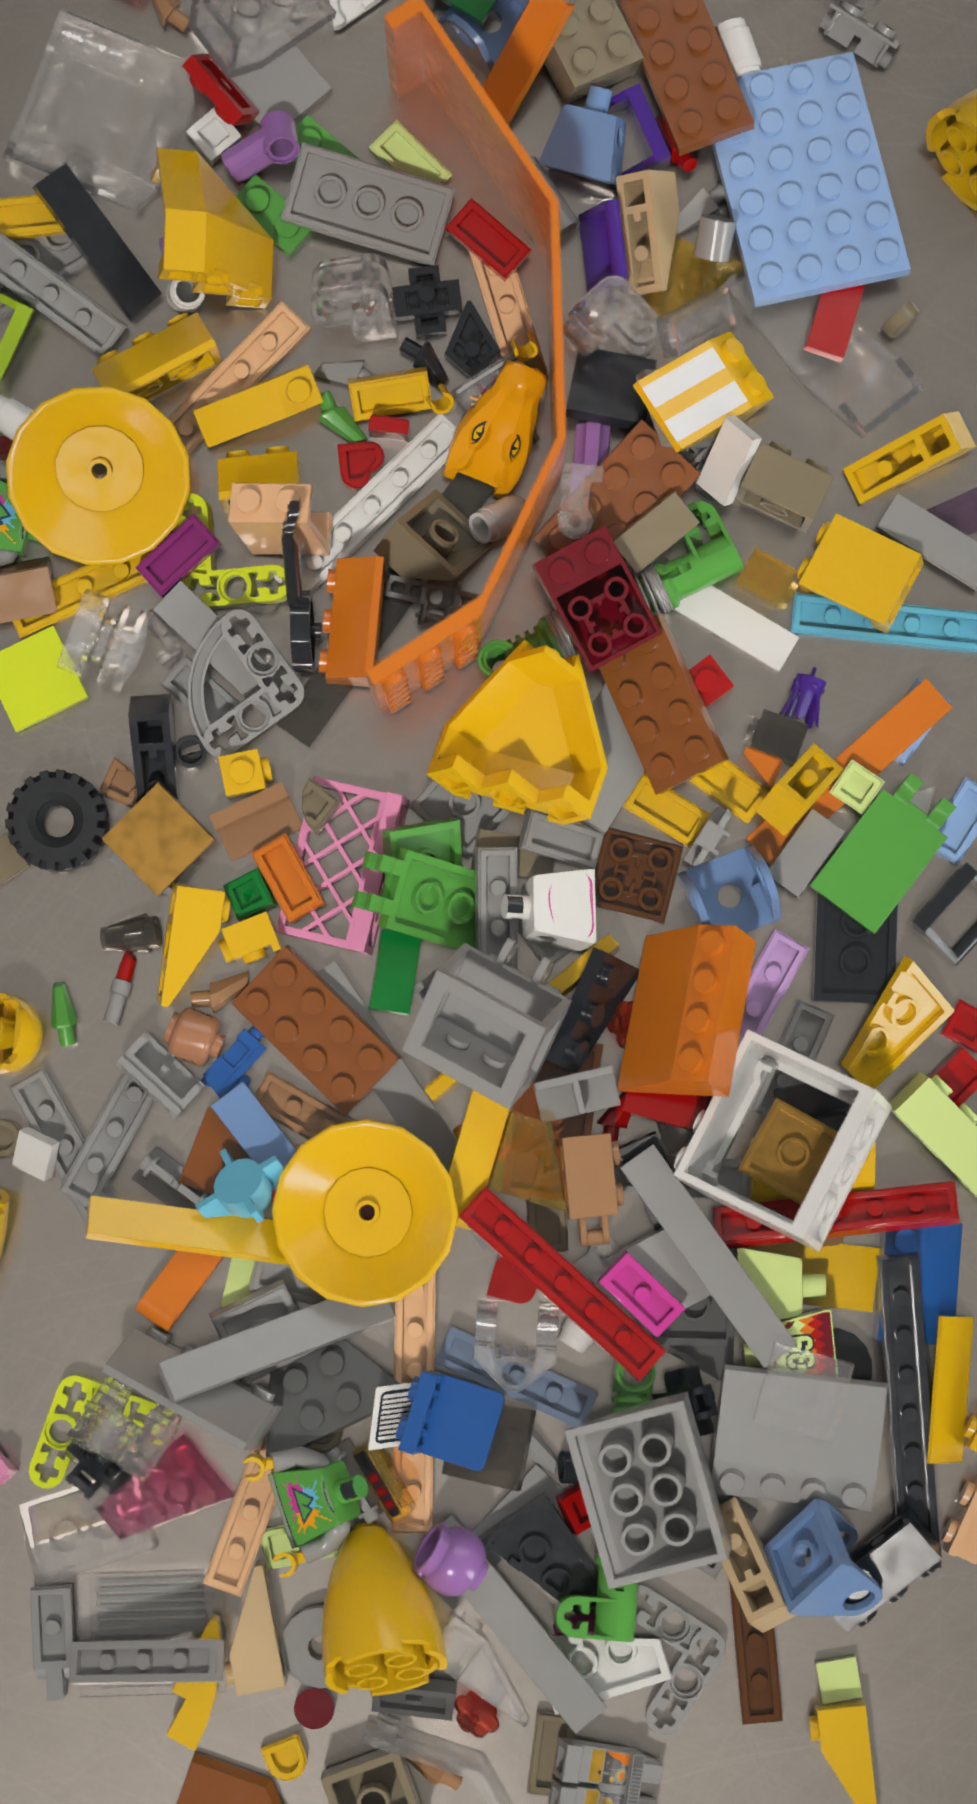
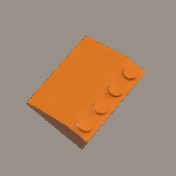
(688, 1011)

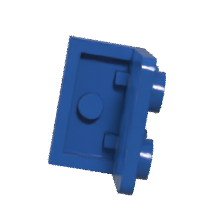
(450, 1420)

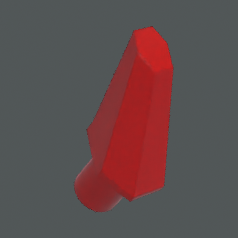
(687, 160)
(615, 1119)

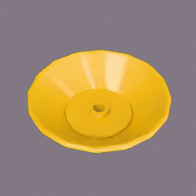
(92, 514)
(322, 1221)

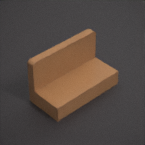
(26, 590)
(256, 821)

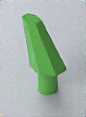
(339, 419)
(63, 1014)

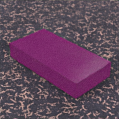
(178, 555)

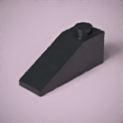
(153, 743)

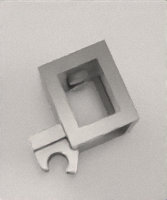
(488, 1022)

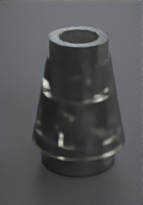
(133, 934)

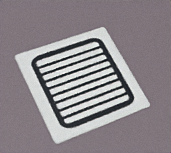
(389, 1406)

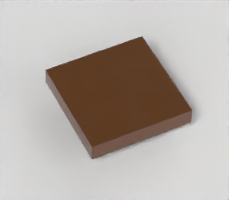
(636, 875)

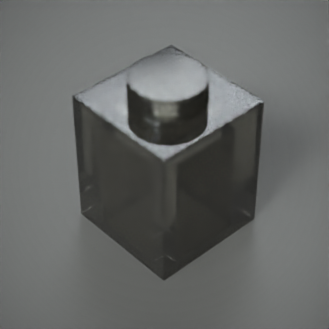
(776, 735)

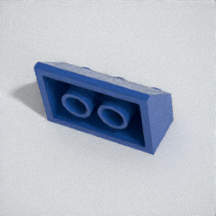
(939, 1271)

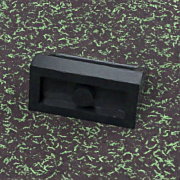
(937, 905)

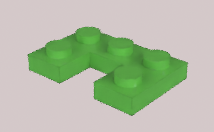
(268, 205)

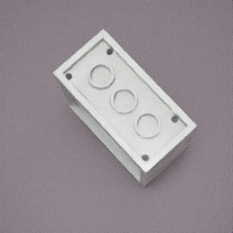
(724, 1117)

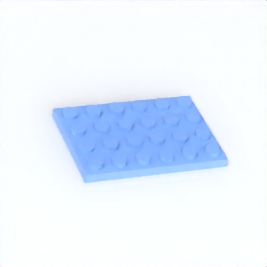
(809, 184)

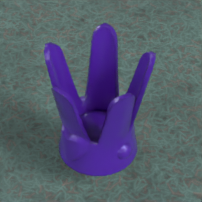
(805, 698)

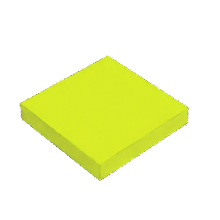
(31, 682)

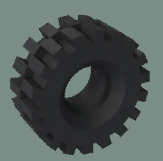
(27, 814)

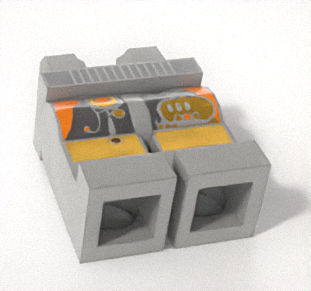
(601, 1773)

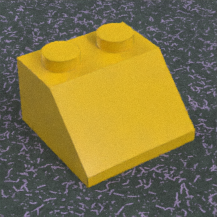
(274, 467)

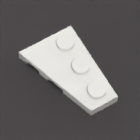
(615, 1665)

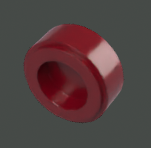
(314, 1707)

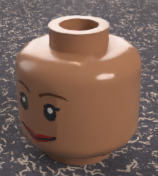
(194, 1036)

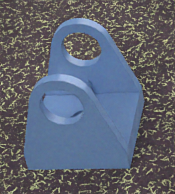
(473, 42)
(745, 871)
(830, 1573)

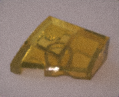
(690, 278)

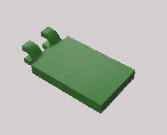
(883, 855)
(422, 898)

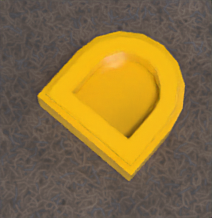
(285, 1757)

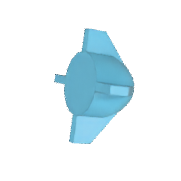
(242, 1188)

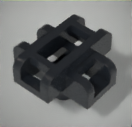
(426, 300)
(700, 1395)
(96, 1467)

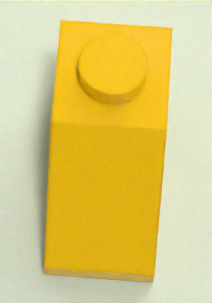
(799, 789)

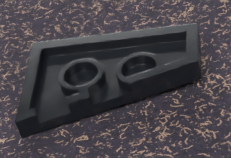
(593, 1005)
(544, 1550)

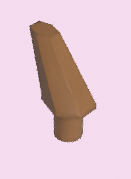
(169, 11)
(220, 992)
(437, 1776)

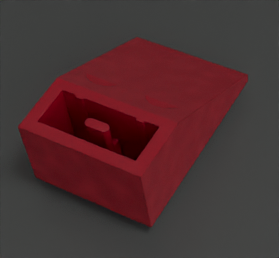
(596, 598)

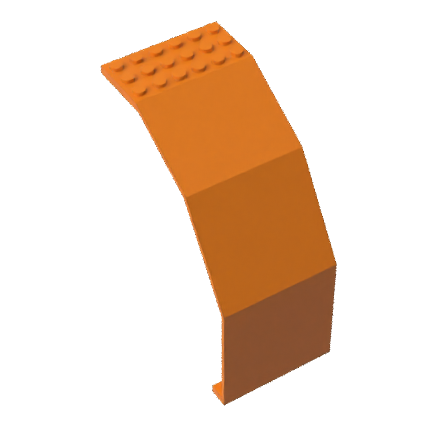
(419, 54)

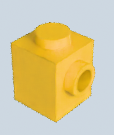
(244, 773)

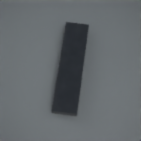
(96, 240)

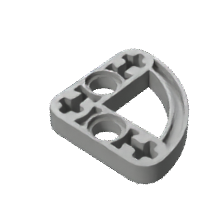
(264, 696)

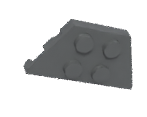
(701, 1337)
(323, 1395)

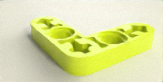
(207, 572)
(62, 1398)

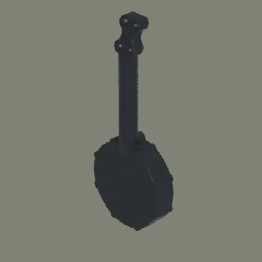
(302, 621)

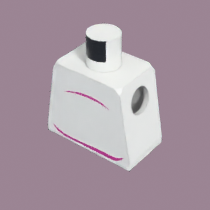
(556, 910)

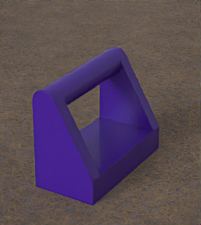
(646, 126)
(602, 243)

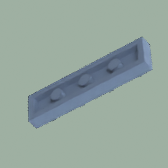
(549, 1393)

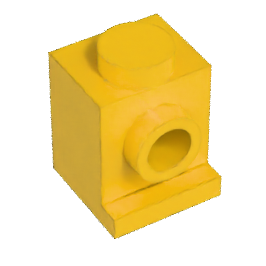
(249, 939)

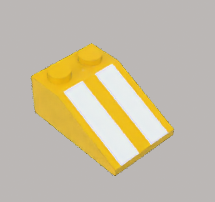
(702, 389)

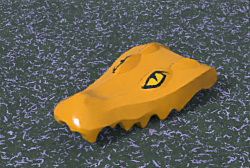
(498, 432)

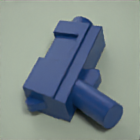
(229, 1069)

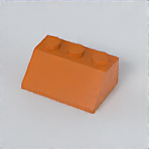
(353, 619)

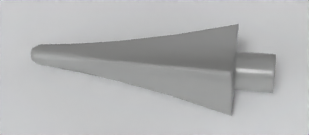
(700, 204)

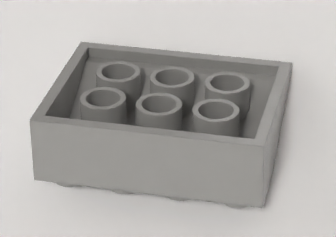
(789, 1467)
(648, 1491)

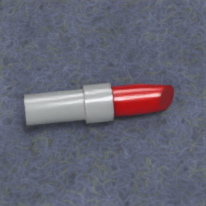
(120, 989)

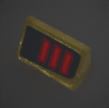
(384, 1482)

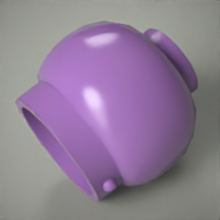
(451, 1560)

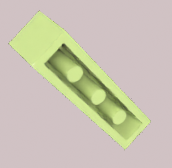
(940, 1125)

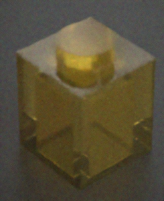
(767, 580)

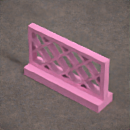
(363, 923)

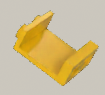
(860, 571)

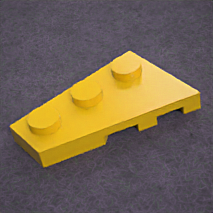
(896, 1026)

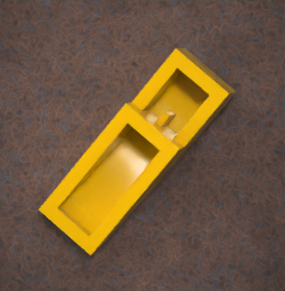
(198, 1700)

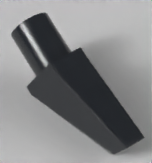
(425, 357)

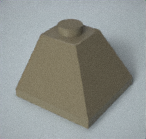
(431, 541)

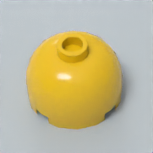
(19, 1033)

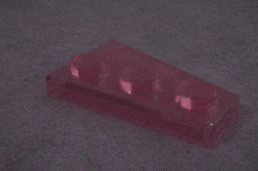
(175, 1488)

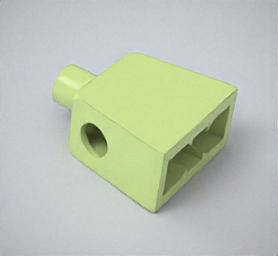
(781, 1280)

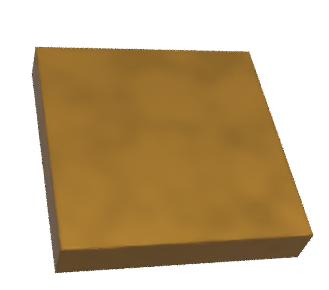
(158, 839)
(788, 1151)

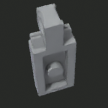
(51, 1635)

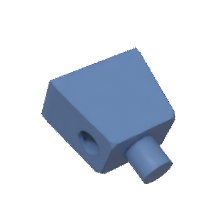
(587, 140)

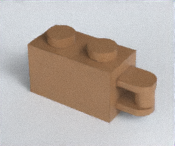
(590, 1183)

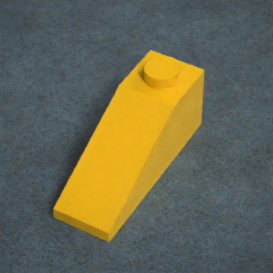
(258, 405)
(910, 456)
(190, 930)
(845, 1743)

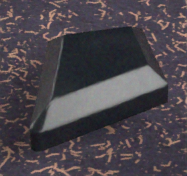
(471, 343)

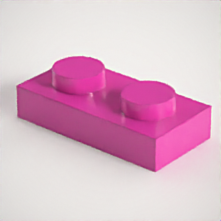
(641, 1293)

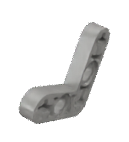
(687, 1645)

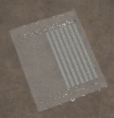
(145, 1608)

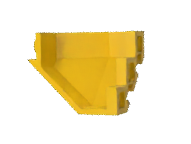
(210, 233)
(526, 739)

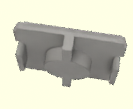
(709, 837)

